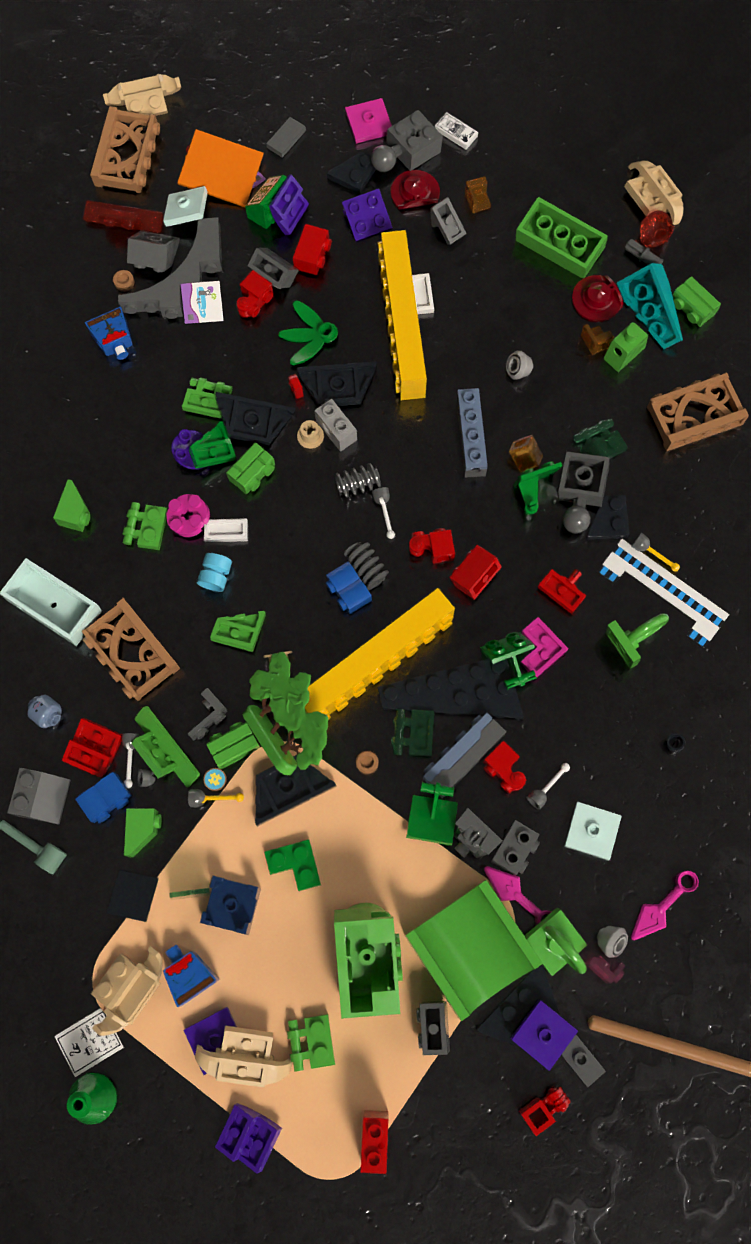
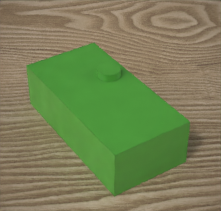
(561, 237)

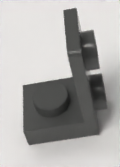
(216, 716)

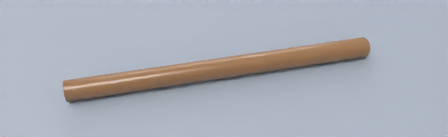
(670, 1045)

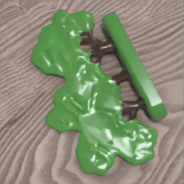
(288, 703)

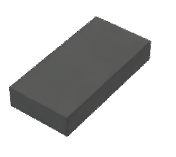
(286, 137)

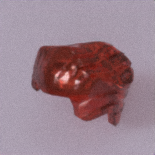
(656, 229)

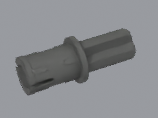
(642, 253)

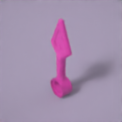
(508, 888)
(653, 916)

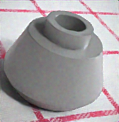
(519, 365)
(612, 940)

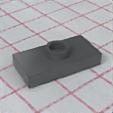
(582, 1061)

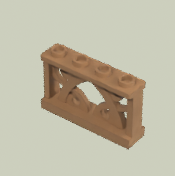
(103, 167)
(682, 435)
(127, 621)

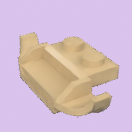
(143, 95)
(655, 191)
(126, 991)
(243, 1058)

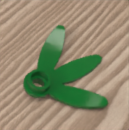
(316, 335)

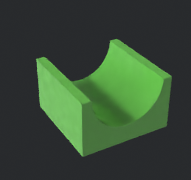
(473, 949)

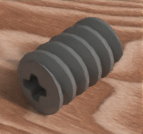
(357, 480)
(366, 564)

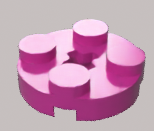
(182, 505)

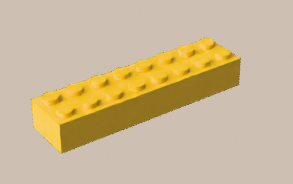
(402, 315)
(380, 654)

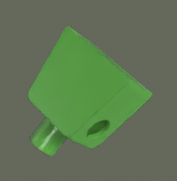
(630, 343)

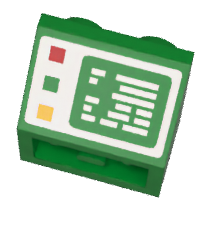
(258, 207)

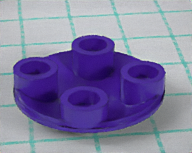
(181, 447)

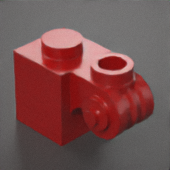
(256, 292)
(437, 542)
(500, 764)
(539, 1111)

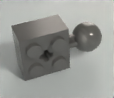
(411, 140)
(580, 491)

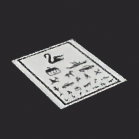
(84, 1046)

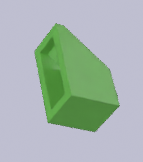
(72, 509)
(140, 829)

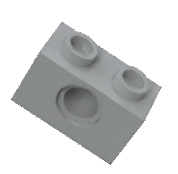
(336, 425)

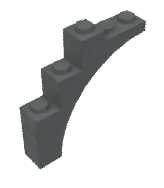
(167, 294)

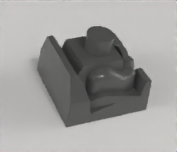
(474, 836)

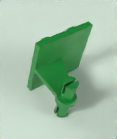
(529, 484)
(509, 647)
(433, 818)

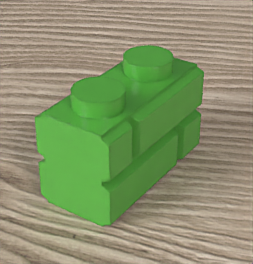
(695, 302)
(251, 468)
(232, 745)

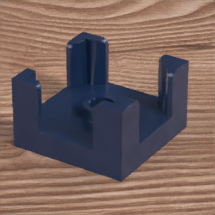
(231, 905)

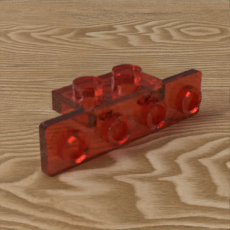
(123, 216)

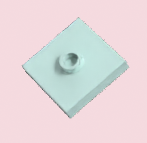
(185, 206)
(593, 831)

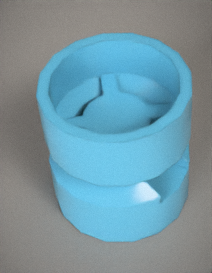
(214, 572)

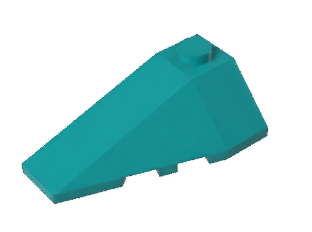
(652, 300)

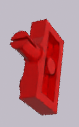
(563, 589)

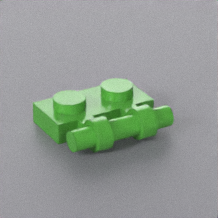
(203, 402)
(152, 526)
(319, 1042)

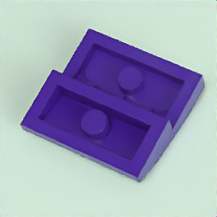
(288, 205)
(248, 1137)

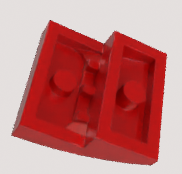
(92, 748)

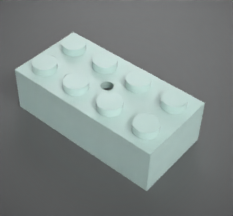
(36, 590)

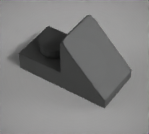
(446, 219)

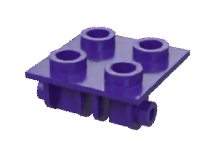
(366, 214)

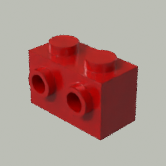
(311, 249)
(475, 571)

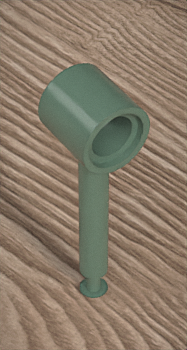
(47, 858)

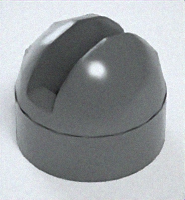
(145, 777)

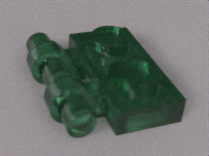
(607, 446)
(420, 734)

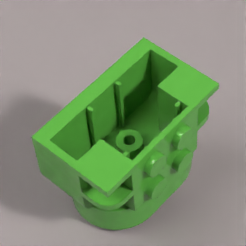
(367, 961)

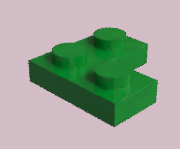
(296, 857)

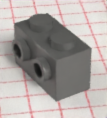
(273, 268)
(515, 848)
(434, 1028)

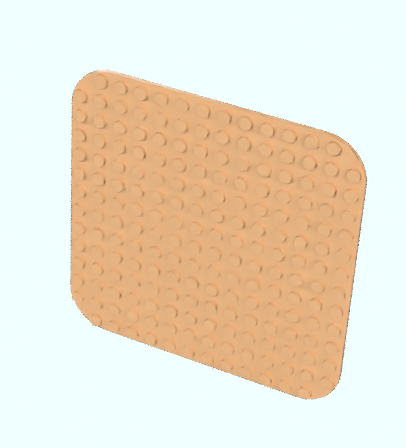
(290, 958)

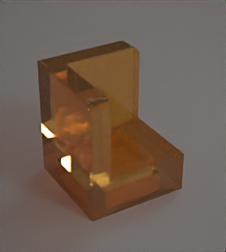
(476, 194)
(596, 339)
(526, 453)

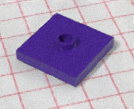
(209, 1031)
(544, 1034)

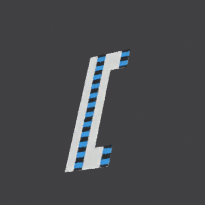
(703, 611)

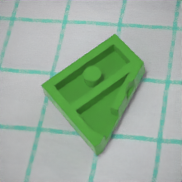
(239, 630)

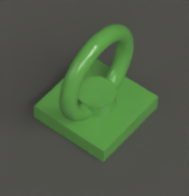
(628, 641)
(557, 943)

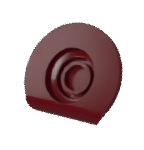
(414, 189)
(597, 298)

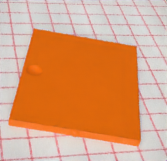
(222, 167)

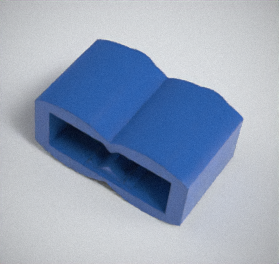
(348, 587)
(103, 798)

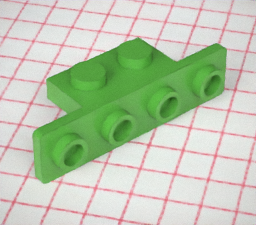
(160, 749)

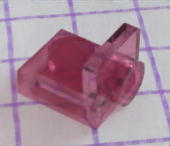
(600, 968)

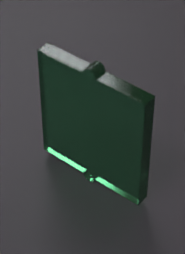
(189, 894)

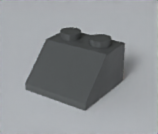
(152, 250)
(39, 796)

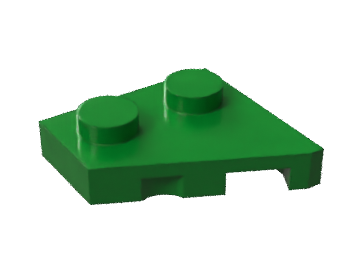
(212, 448)

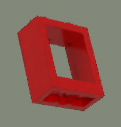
(374, 1142)

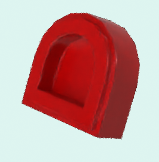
(295, 385)

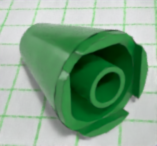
(92, 1098)

